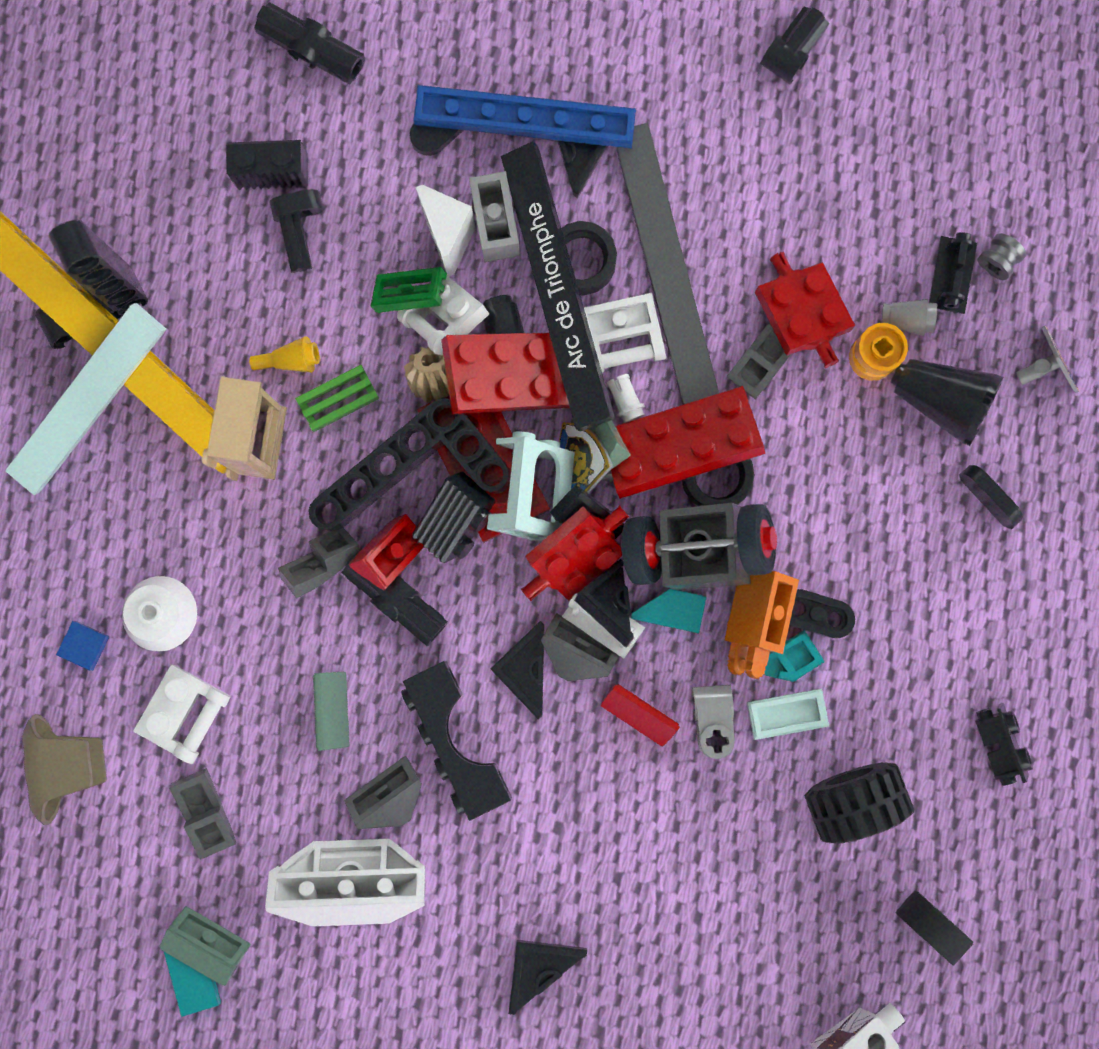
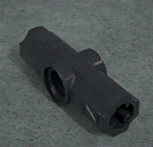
(309, 42)
(401, 604)

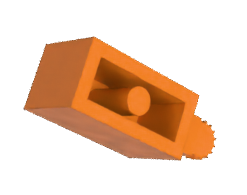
(759, 622)

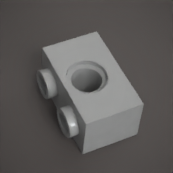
(495, 216)

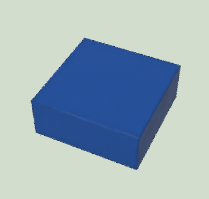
(82, 645)

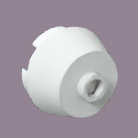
(159, 613)

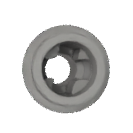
(911, 316)

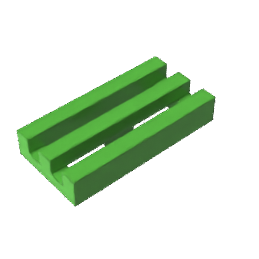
(338, 381)

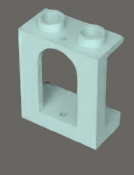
(525, 453)

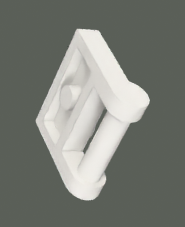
(458, 312)
(622, 321)
(170, 709)

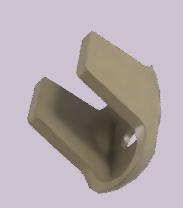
(58, 766)

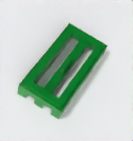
(406, 295)

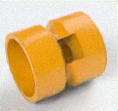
(878, 351)

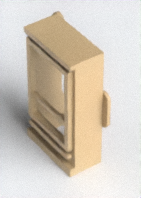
(236, 426)

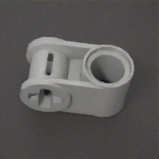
(714, 712)

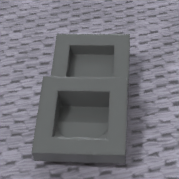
(759, 363)
(328, 557)
(204, 814)

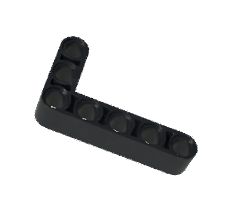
(97, 270)
(406, 461)

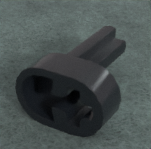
(289, 210)

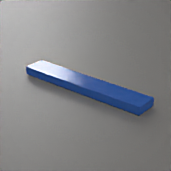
(524, 116)

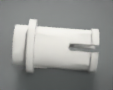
(625, 398)

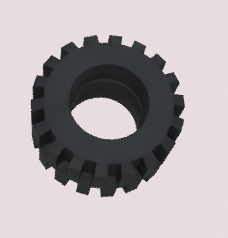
(859, 803)

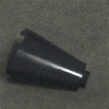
(948, 395)

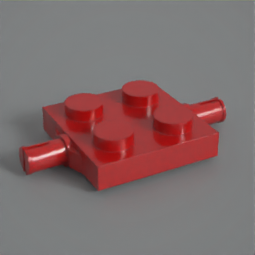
(804, 309)
(575, 553)

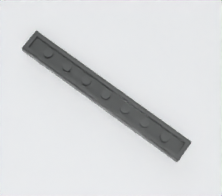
(666, 267)

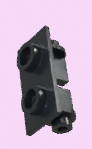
(953, 272)
(1009, 759)

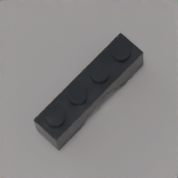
(476, 785)

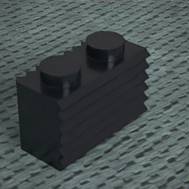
(267, 164)
(454, 518)

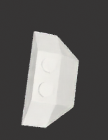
(347, 883)

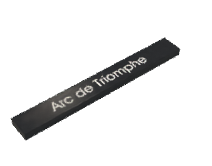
(557, 288)

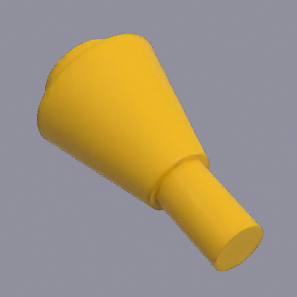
(296, 356)

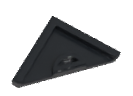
(580, 162)
(609, 603)
(523, 670)
(538, 967)

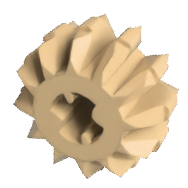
(427, 375)

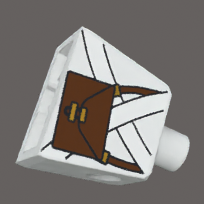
(859, 1026)

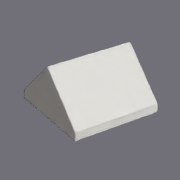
(449, 223)

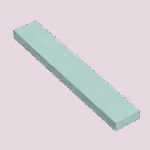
(86, 398)

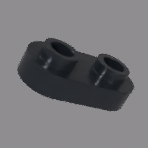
(816, 613)

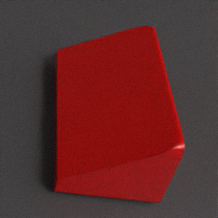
(388, 552)
(639, 715)

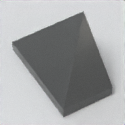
(575, 652)
(387, 798)

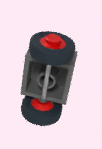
(700, 546)

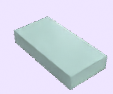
(787, 714)

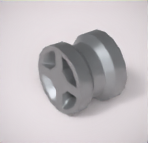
(1002, 256)

